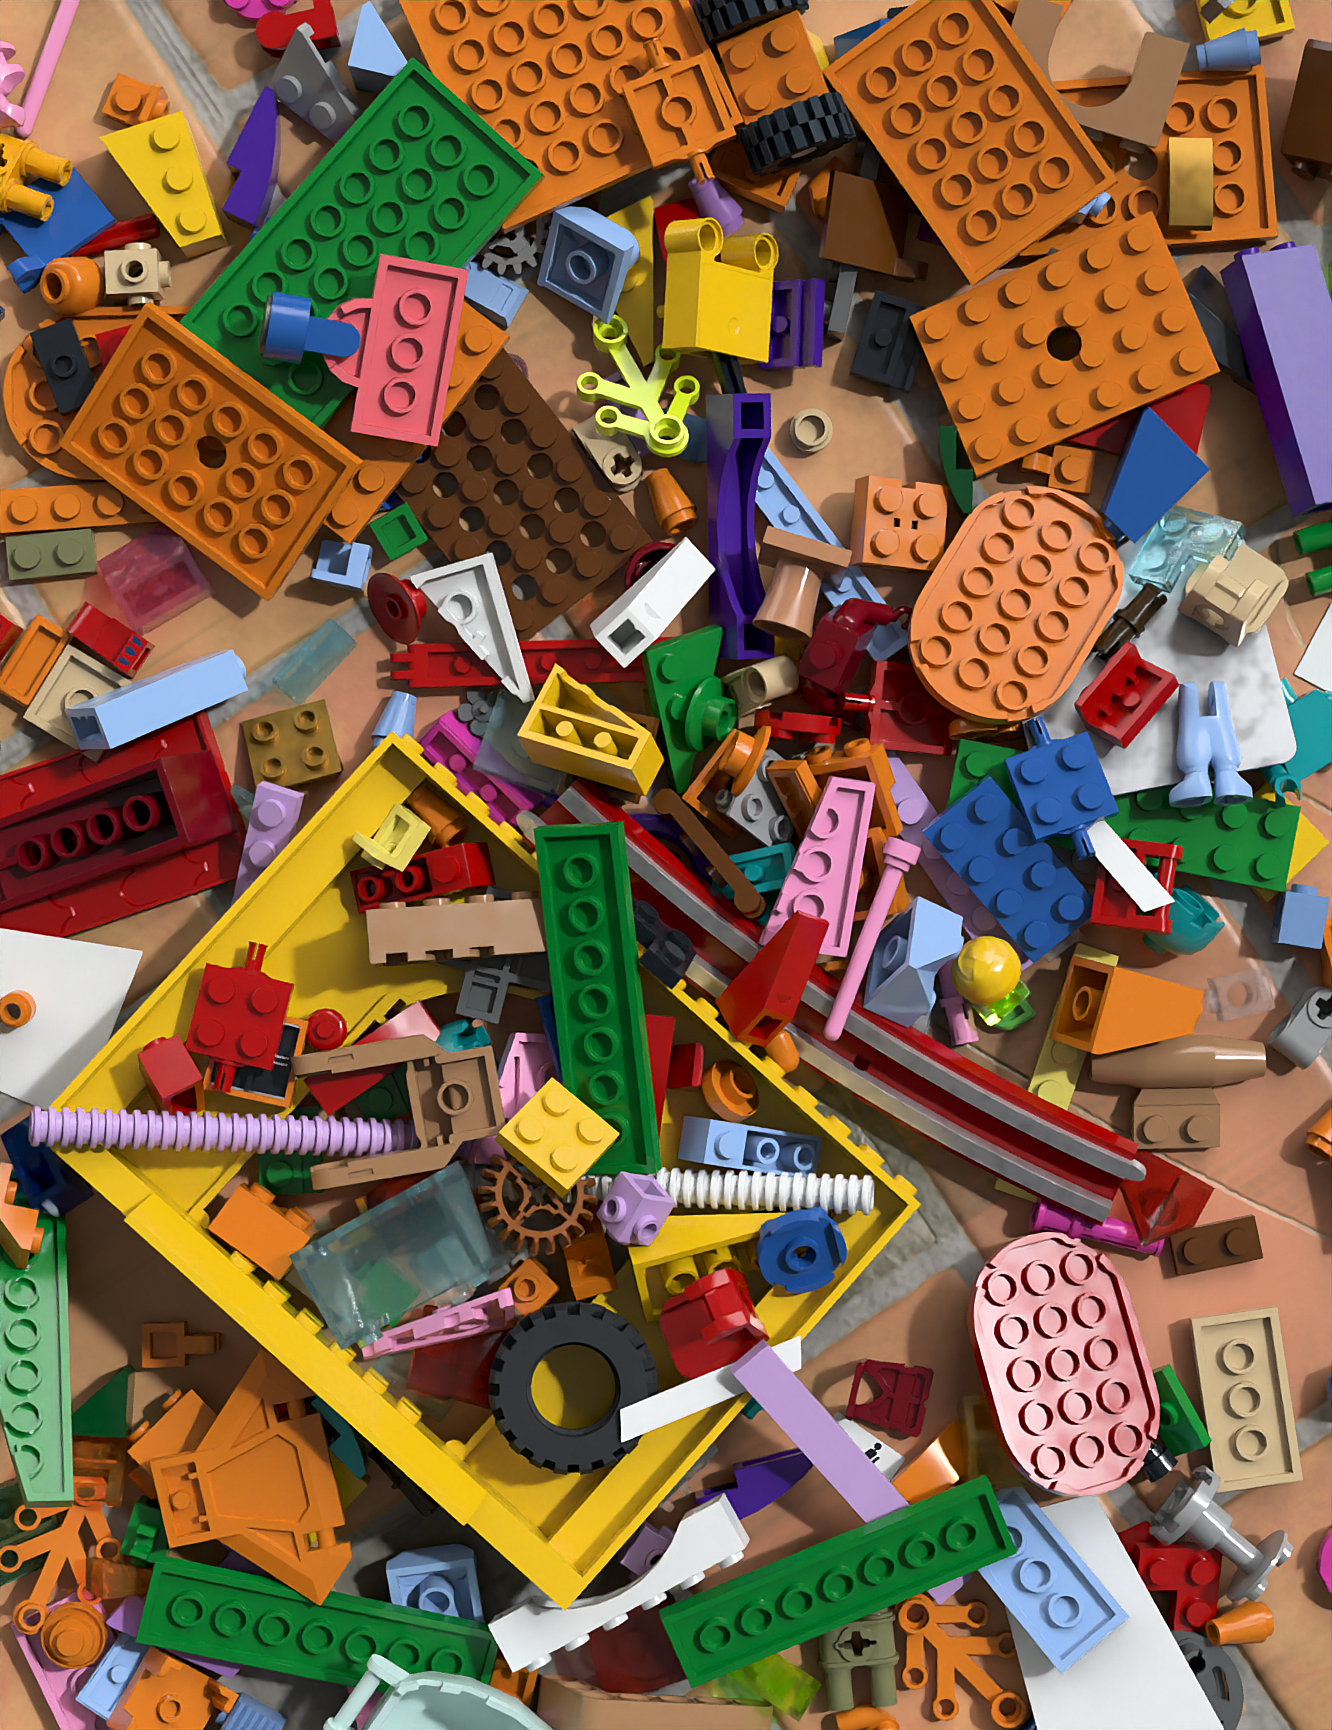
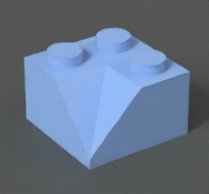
(908, 959)

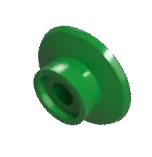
(709, 715)

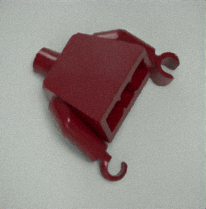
(838, 650)

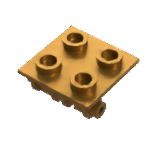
(293, 746)

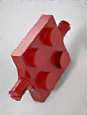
(902, 711)
(239, 1016)

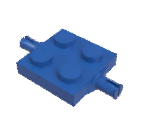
(1061, 787)

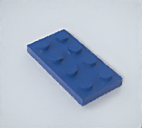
(1012, 877)

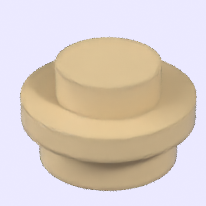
(811, 430)

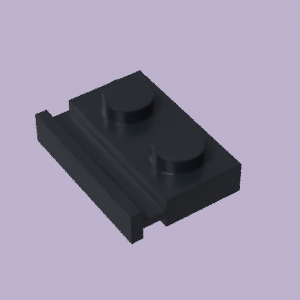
(888, 344)

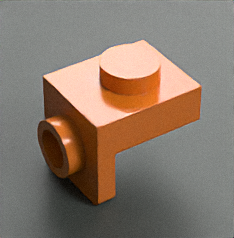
(529, 1285)

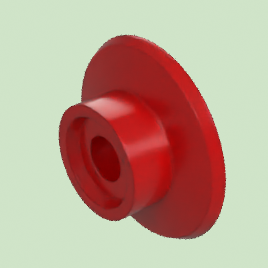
(396, 606)

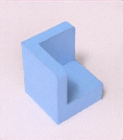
(343, 565)

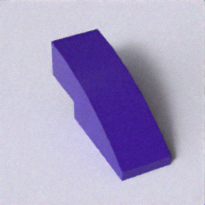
(256, 164)
(760, 1481)

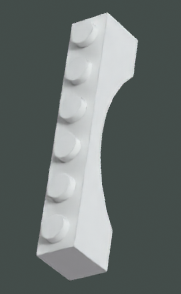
(541, 1626)

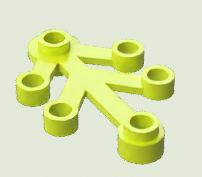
(639, 393)

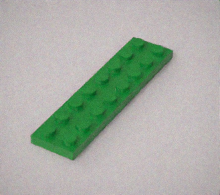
(1225, 843)
(599, 986)
(838, 1581)
(280, 1630)

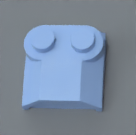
(587, 259)
(437, 1581)

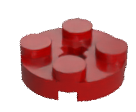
(811, 727)

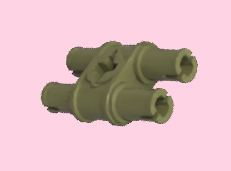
(876, 1654)

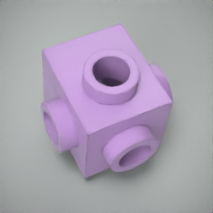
(635, 1209)
(644, 1545)

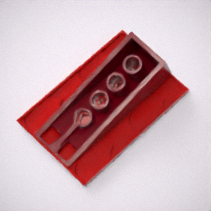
(116, 833)

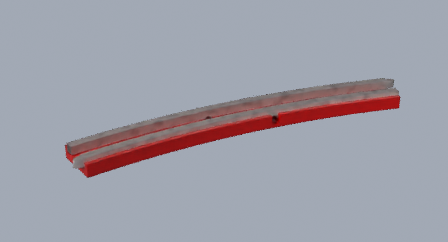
(878, 1059)

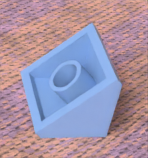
(374, 53)

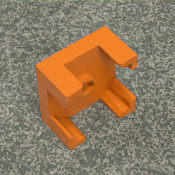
(169, 1696)

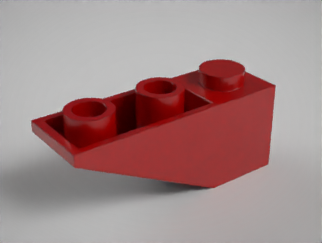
(425, 877)
(772, 984)

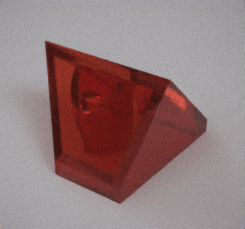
(1165, 1200)

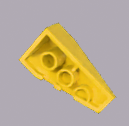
(691, 1249)

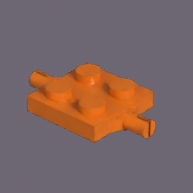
(678, 111)

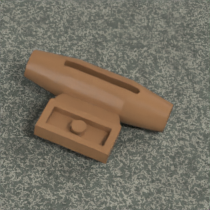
(1175, 1085)

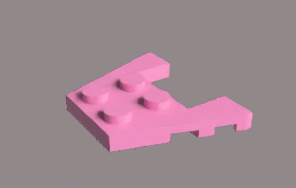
(521, 1074)

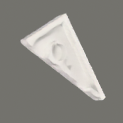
(475, 603)

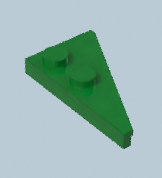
(672, 677)

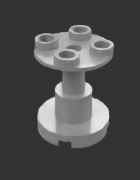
(1195, 1514)

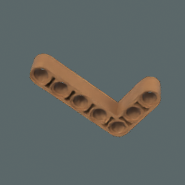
(577, 1705)

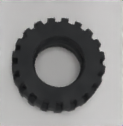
(512, 1375)

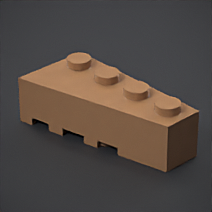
(456, 931)

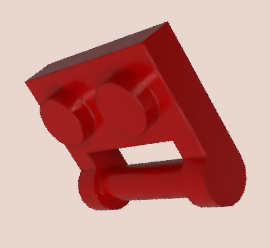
(1117, 909)

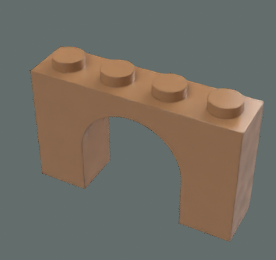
(1141, 108)

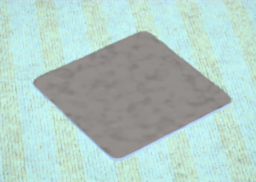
(1192, 655)

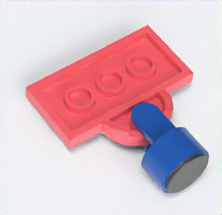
(386, 345)

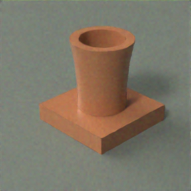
(794, 589)

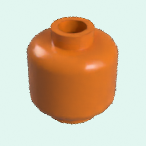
(72, 285)

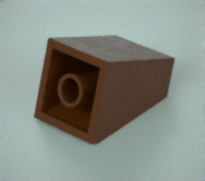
(1309, 123)

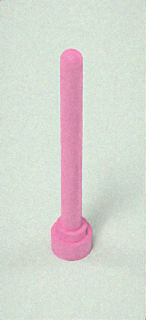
(47, 65)
(898, 859)

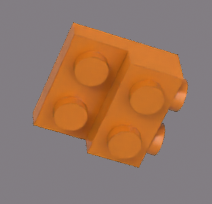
(862, 763)

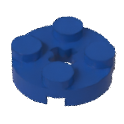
(794, 1230)

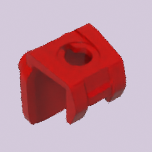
(711, 1323)

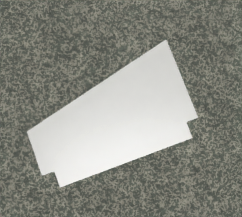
(77, 1005)
(1131, 1676)

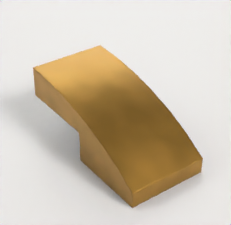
(1189, 184)

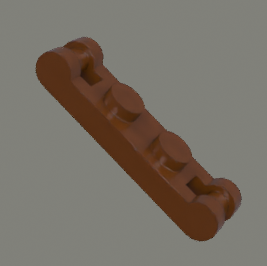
(698, 839)

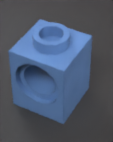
(1300, 917)

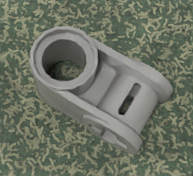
(1304, 1030)

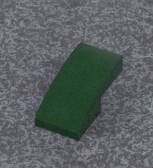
(959, 480)

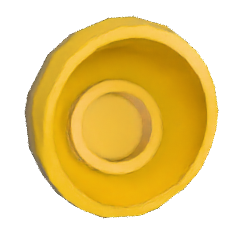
(986, 970)

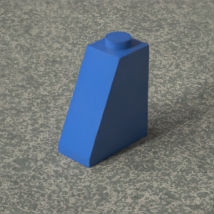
(1148, 477)

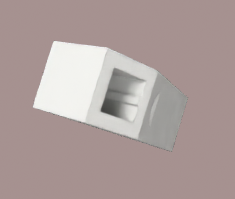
(651, 603)

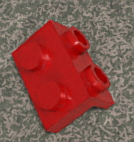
(1124, 696)

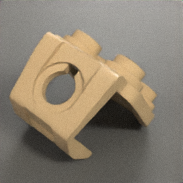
(1234, 598)

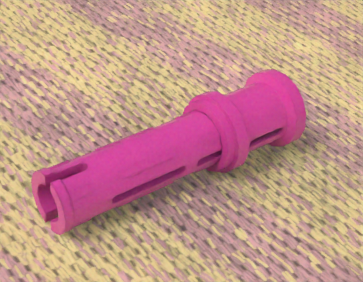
(1112, 1232)

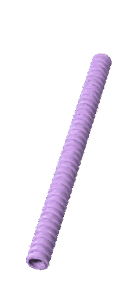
(224, 1132)

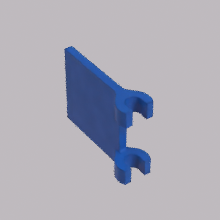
(74, 222)

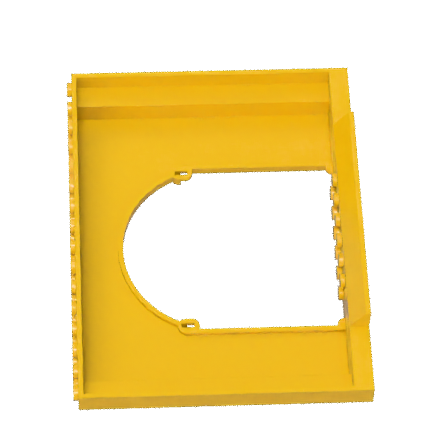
(307, 914)

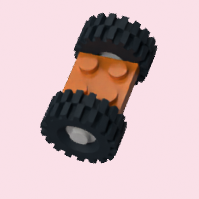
(775, 81)

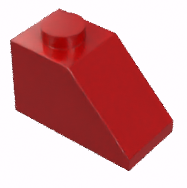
(171, 1076)

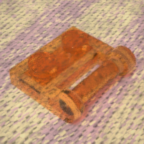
(100, 1458)

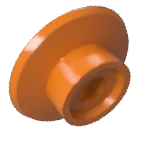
(743, 757)

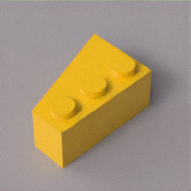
(170, 177)
(588, 737)

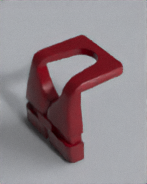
(902, 1395)

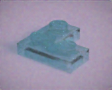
(1182, 536)

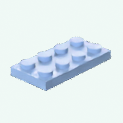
(1050, 1585)

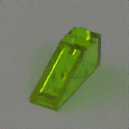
(779, 1684)

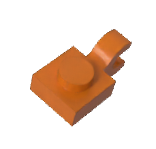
(1065, 468)
(170, 1344)

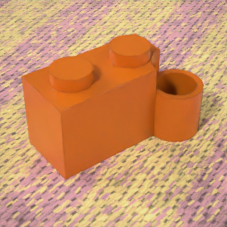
(176, 1432)

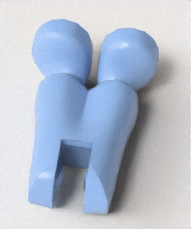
(1207, 743)

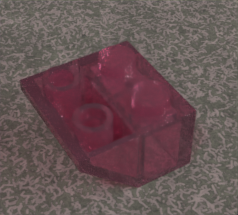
(155, 578)

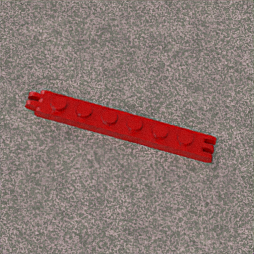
(459, 666)

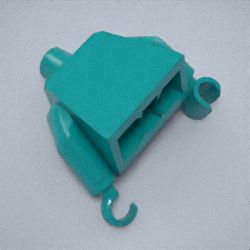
(1312, 731)

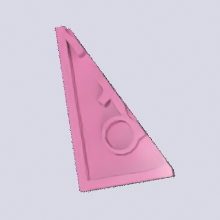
(447, 1324)

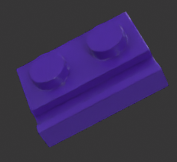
(796, 325)

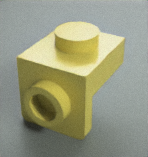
(395, 840)

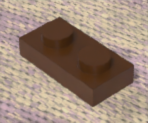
(1215, 1245)

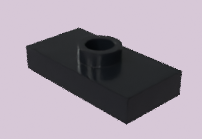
(64, 365)

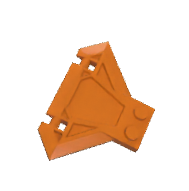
(261, 1483)

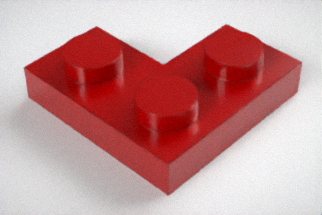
(1190, 1576)

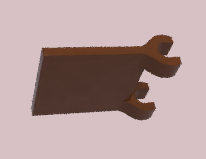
(868, 227)

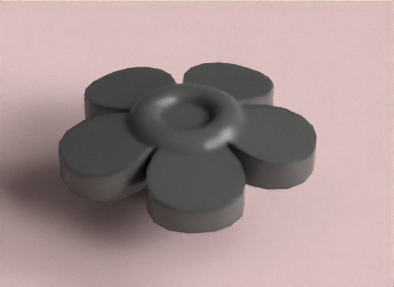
(478, 709)

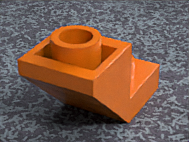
(17, 1224)

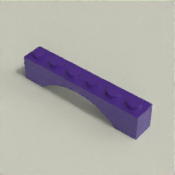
(736, 444)

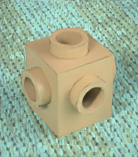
(125, 266)

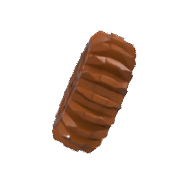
(552, 1209)

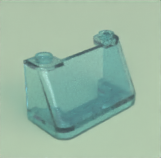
(397, 1257)

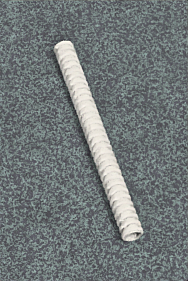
(722, 1189)

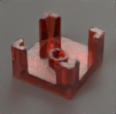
(635, 1653)

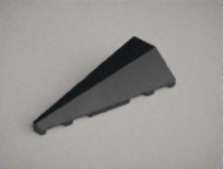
(1218, 324)

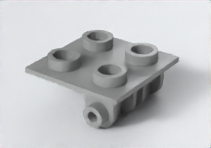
(758, 807)

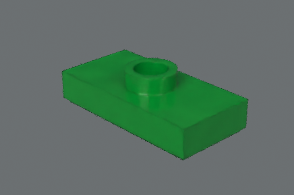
(1178, 1422)

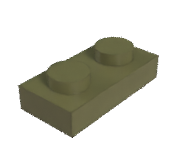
(51, 555)

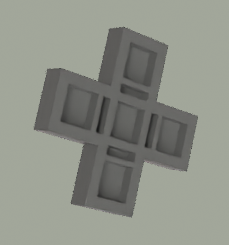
(489, 978)

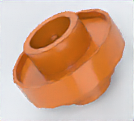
(730, 1090)
(74, 1635)

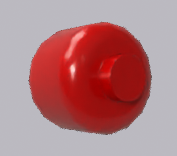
(326, 1029)

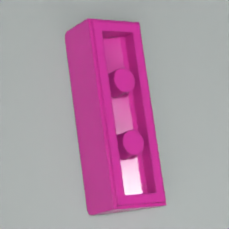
(456, 748)

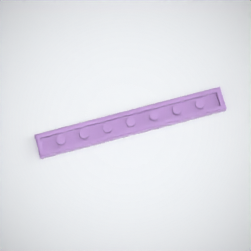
(824, 1441)

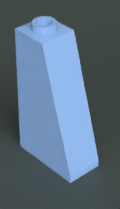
(156, 700)

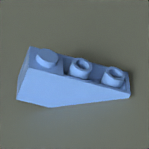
(748, 1147)

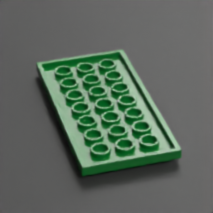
(405, 182)

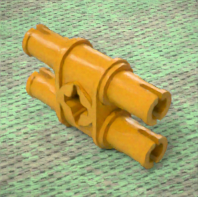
(19, 161)

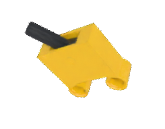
(717, 306)

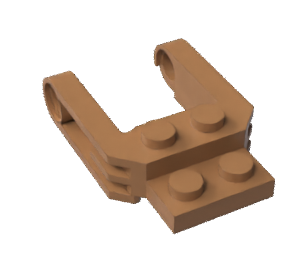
(450, 1095)

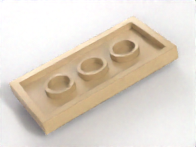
(1246, 1398)

